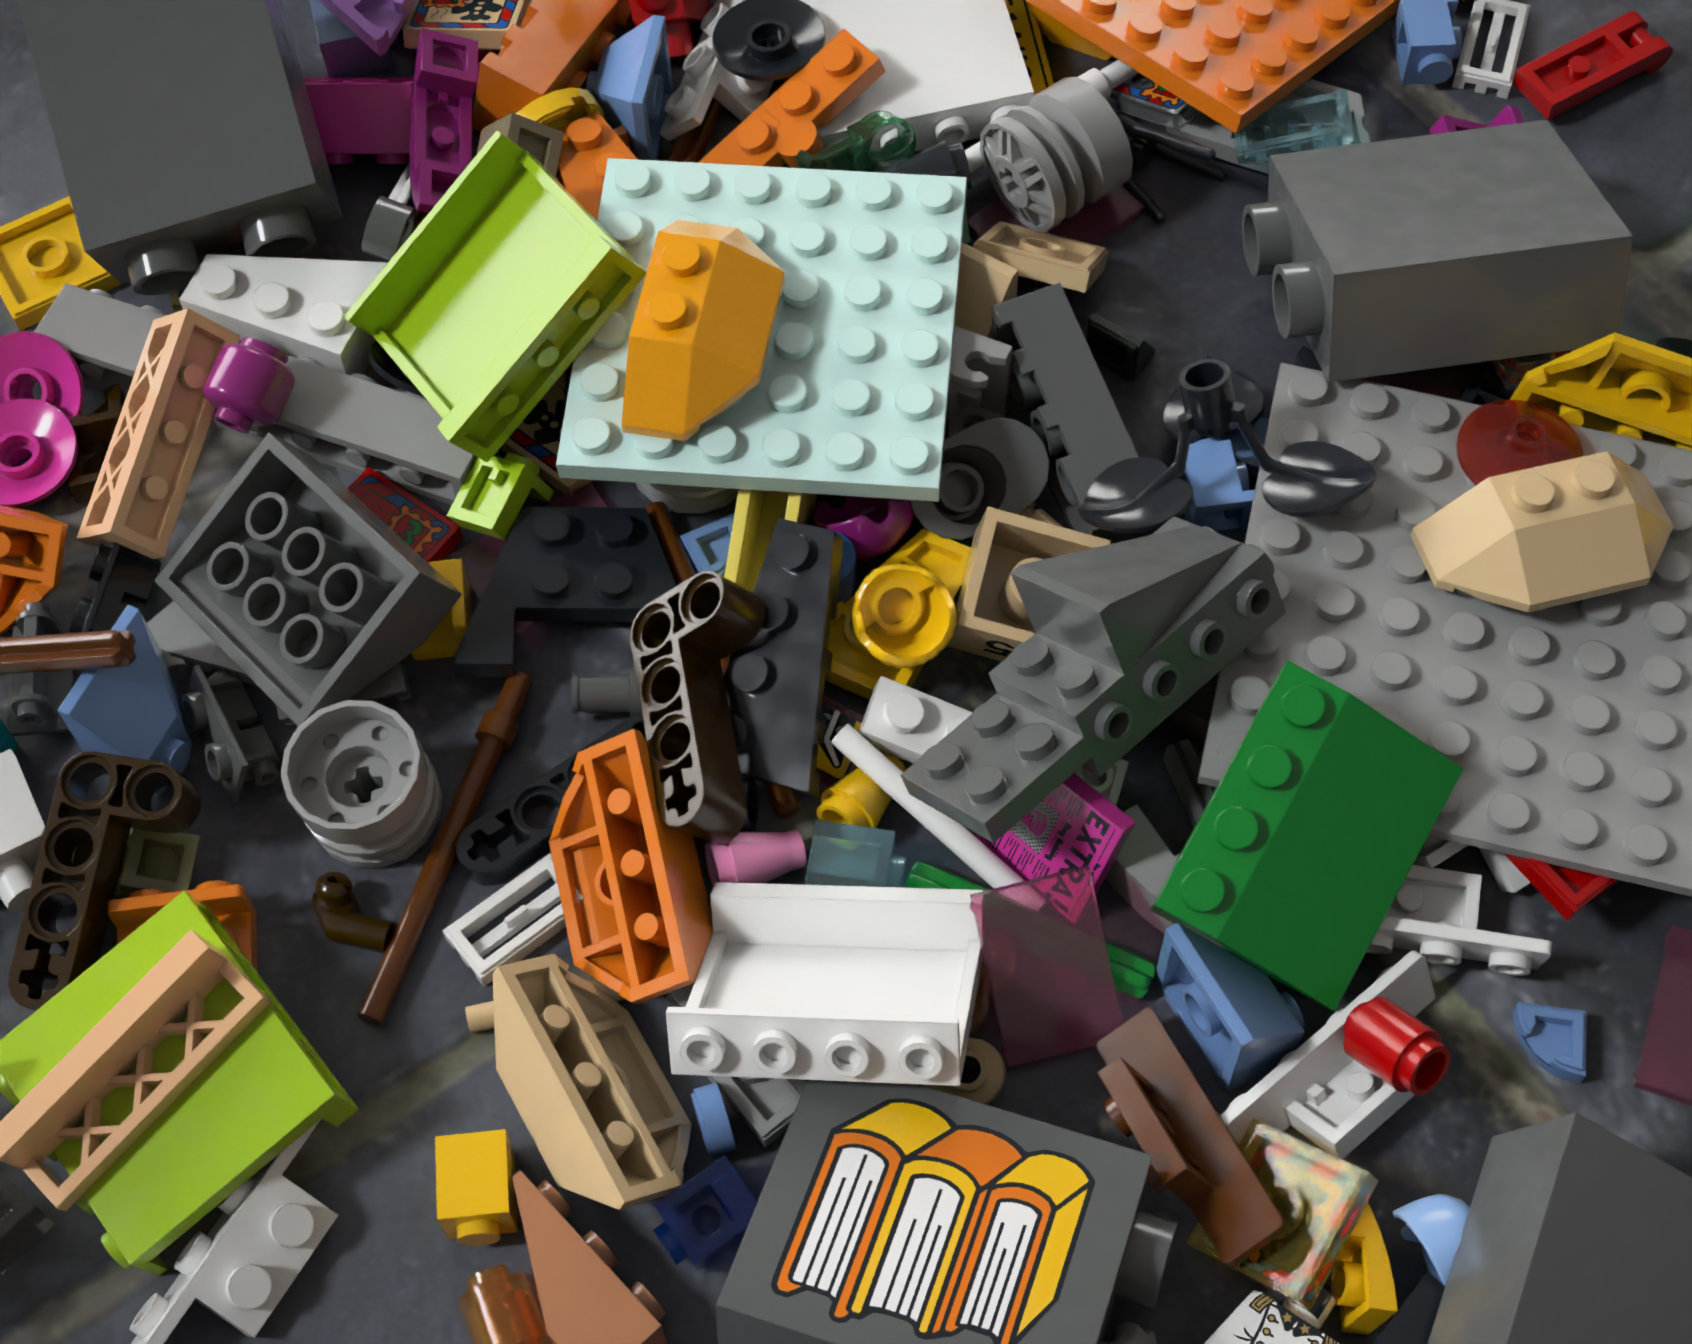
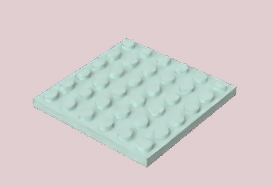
(855, 349)

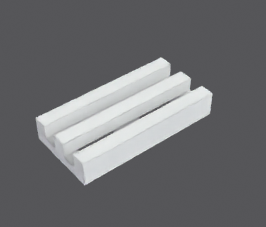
(1484, 76)
(496, 904)

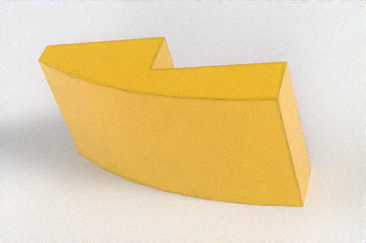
(1364, 1279)

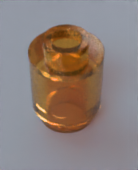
(501, 1309)

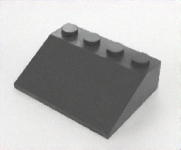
(304, 582)

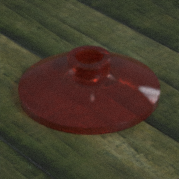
(1512, 438)

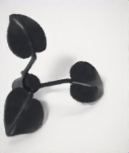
(1213, 402)

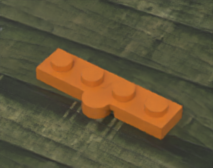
(800, 106)

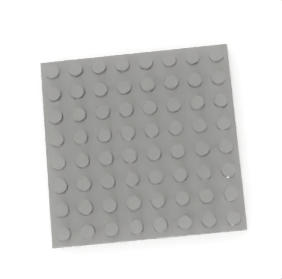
(1556, 714)

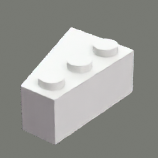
(288, 304)

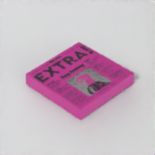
(1065, 832)

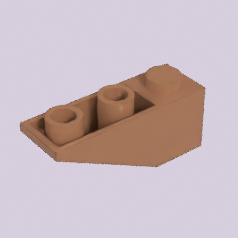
(575, 1280)

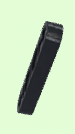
(492, 825)

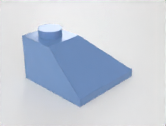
(636, 85)
(130, 707)
(1226, 1007)

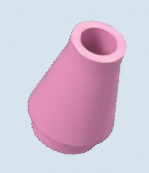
(755, 857)

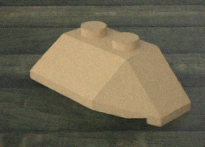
(1548, 534)
(586, 1085)

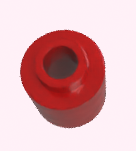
(1396, 1046)

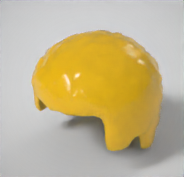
(903, 615)

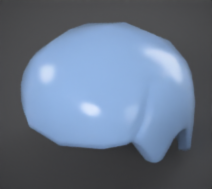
(1438, 1226)

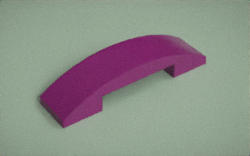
(441, 114)

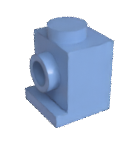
(1426, 40)
(1219, 487)

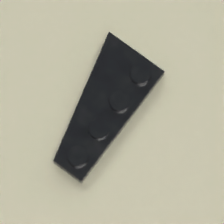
(780, 675)

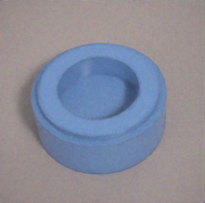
(713, 1119)

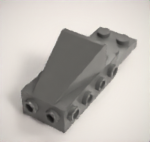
(1112, 656)

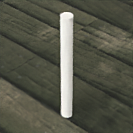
(947, 830)

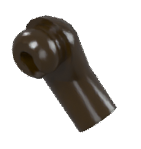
(342, 918)

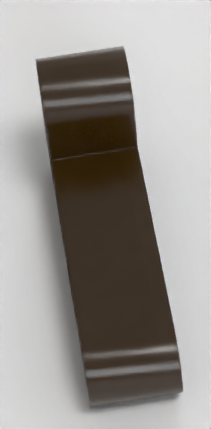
(686, 704)
(94, 882)

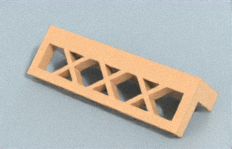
(156, 437)
(111, 1052)

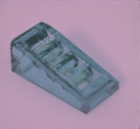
(1325, 114)

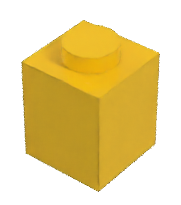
(476, 1186)

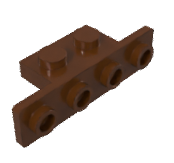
(1190, 1144)

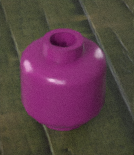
(249, 385)

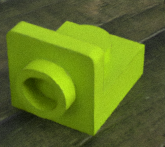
(496, 494)

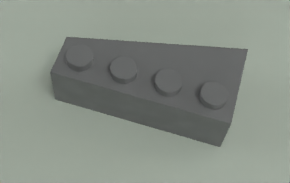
(1062, 399)

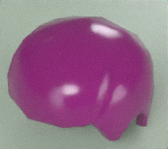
(868, 522)

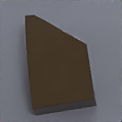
(93, 438)

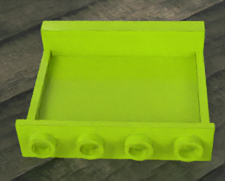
(495, 295)
(217, 1131)

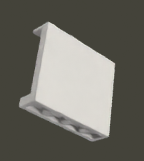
(944, 64)
(832, 985)

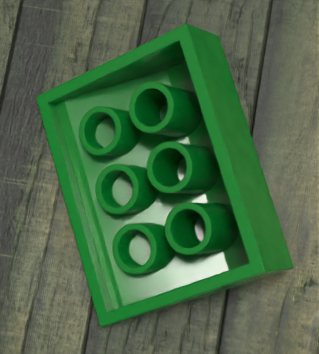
(1308, 836)

